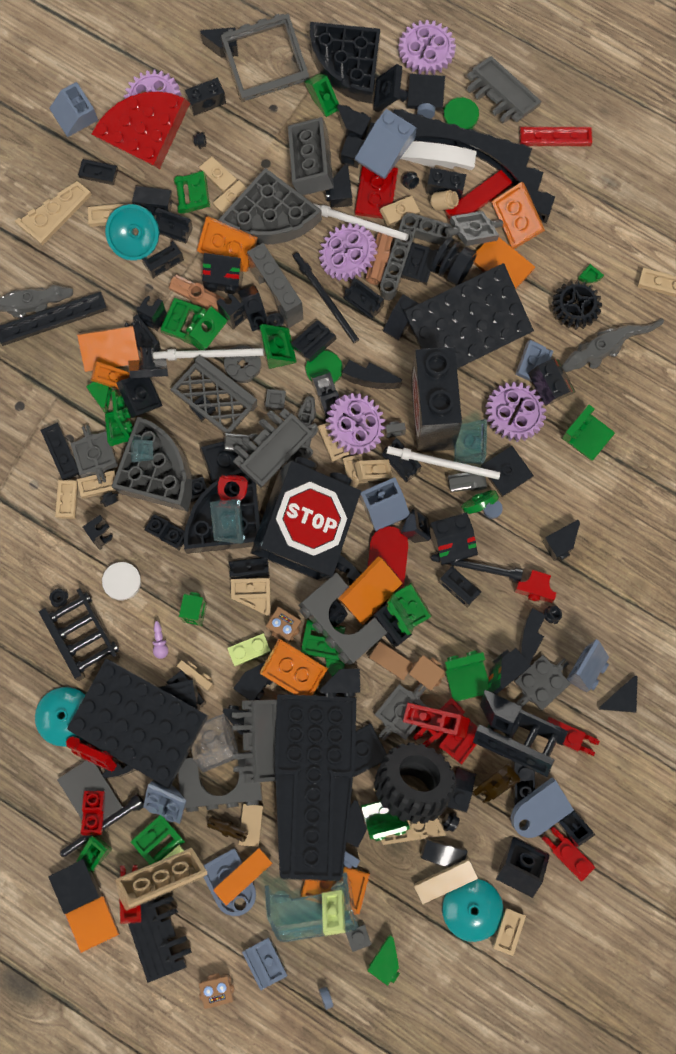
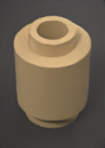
(444, 200)

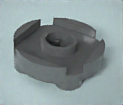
(245, 374)

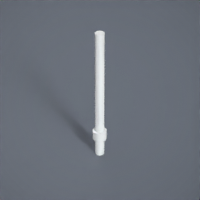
(327, 211)
(173, 354)
(407, 454)

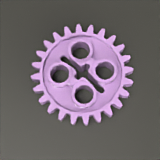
(413, 40)
(151, 83)
(348, 252)
(531, 419)
(347, 437)

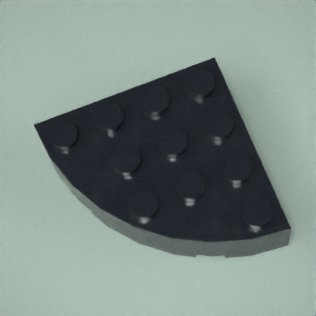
(347, 57)
(199, 527)

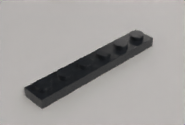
(52, 318)

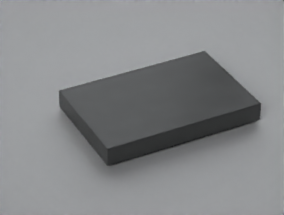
(88, 778)

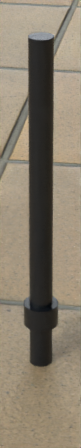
(306, 270)

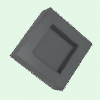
(275, 399)
(395, 429)
(358, 938)

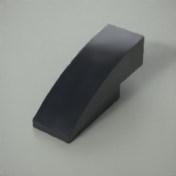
(371, 376)
(325, 391)
(530, 639)

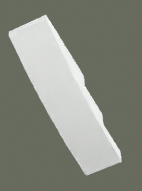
(440, 154)

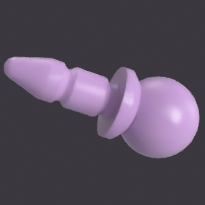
(160, 649)

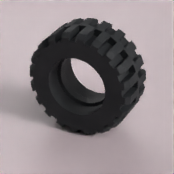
(406, 801)

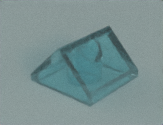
(472, 443)
(227, 521)

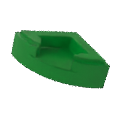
(591, 275)
(334, 665)

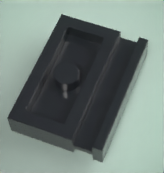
(418, 263)
(313, 341)

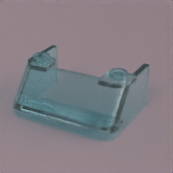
(302, 916)

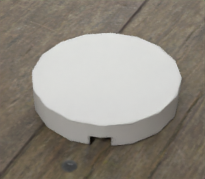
(121, 581)

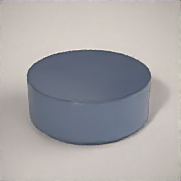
(426, 110)
(493, 511)
(326, 998)

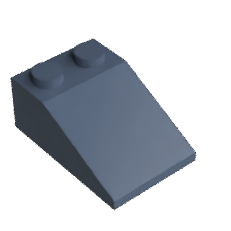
(386, 143)
(588, 667)

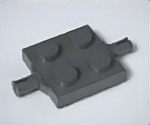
(474, 228)
(93, 454)
(542, 683)
(394, 709)

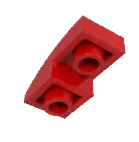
(93, 813)

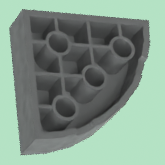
(272, 211)
(161, 480)

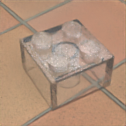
(214, 744)

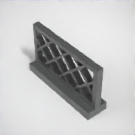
(226, 385)

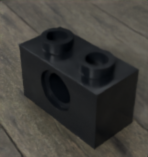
(205, 96)
(445, 180)

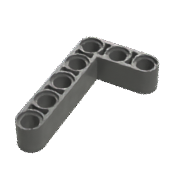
(402, 248)

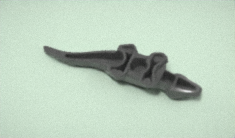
(31, 300)
(605, 344)
(306, 415)

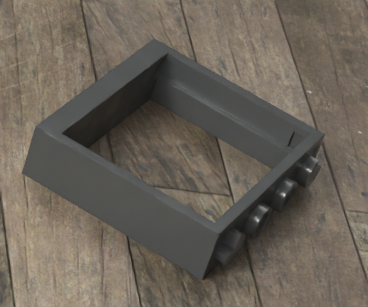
(262, 26)

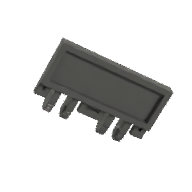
(502, 86)
(274, 448)
(260, 740)

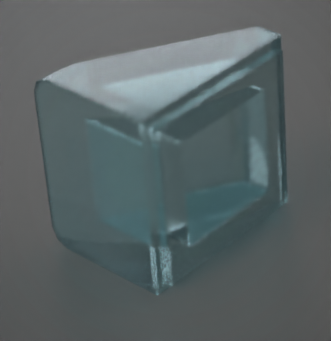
(141, 450)

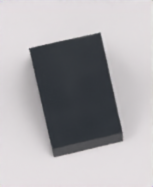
(416, 527)
(576, 829)

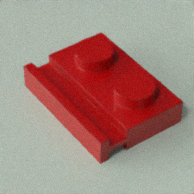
(459, 747)

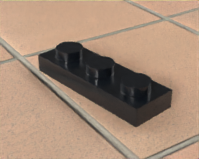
(60, 451)

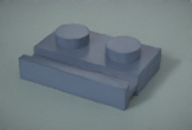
(532, 356)
(264, 963)

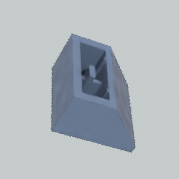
(73, 110)
(384, 504)

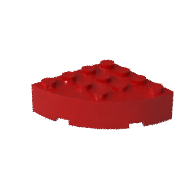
(143, 125)

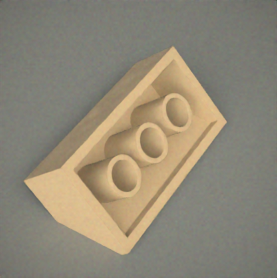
(159, 878)

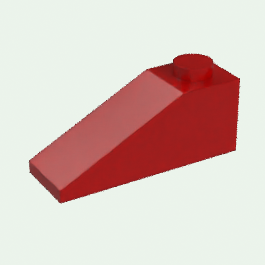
(436, 720)

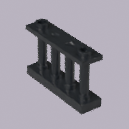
(59, 635)
(520, 752)

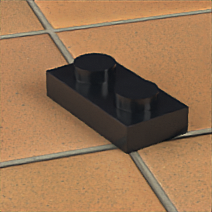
(98, 172)

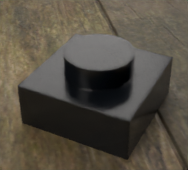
(201, 401)

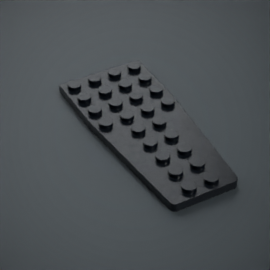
(313, 784)

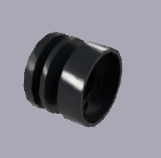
(453, 261)

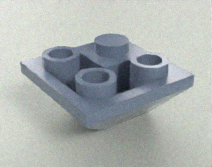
(164, 801)

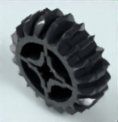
(575, 291)

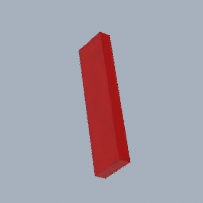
(556, 136)
(481, 195)

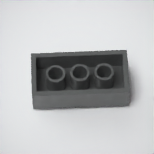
(310, 156)

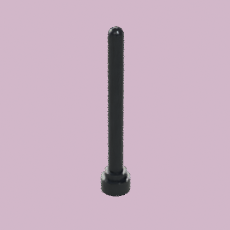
(513, 574)
(135, 803)

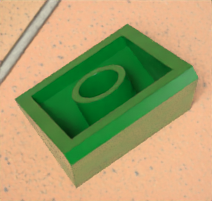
(277, 346)

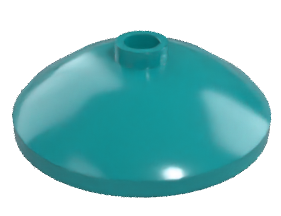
(121, 234)
(48, 710)
(458, 915)

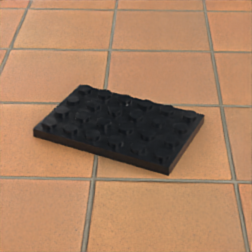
(471, 317)
(137, 723)

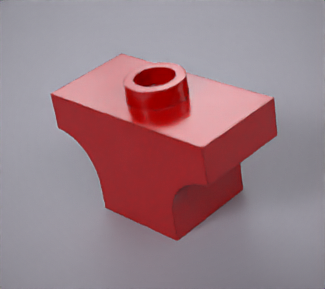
(537, 587)

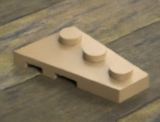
(417, 832)

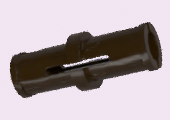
(227, 828)

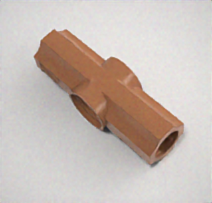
(375, 274)
(187, 289)

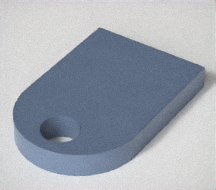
(541, 809)
(219, 870)

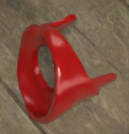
(241, 481)

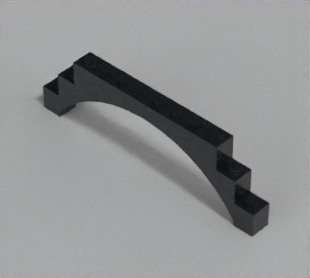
(497, 152)

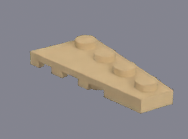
(54, 213)

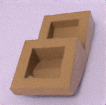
(390, 660)

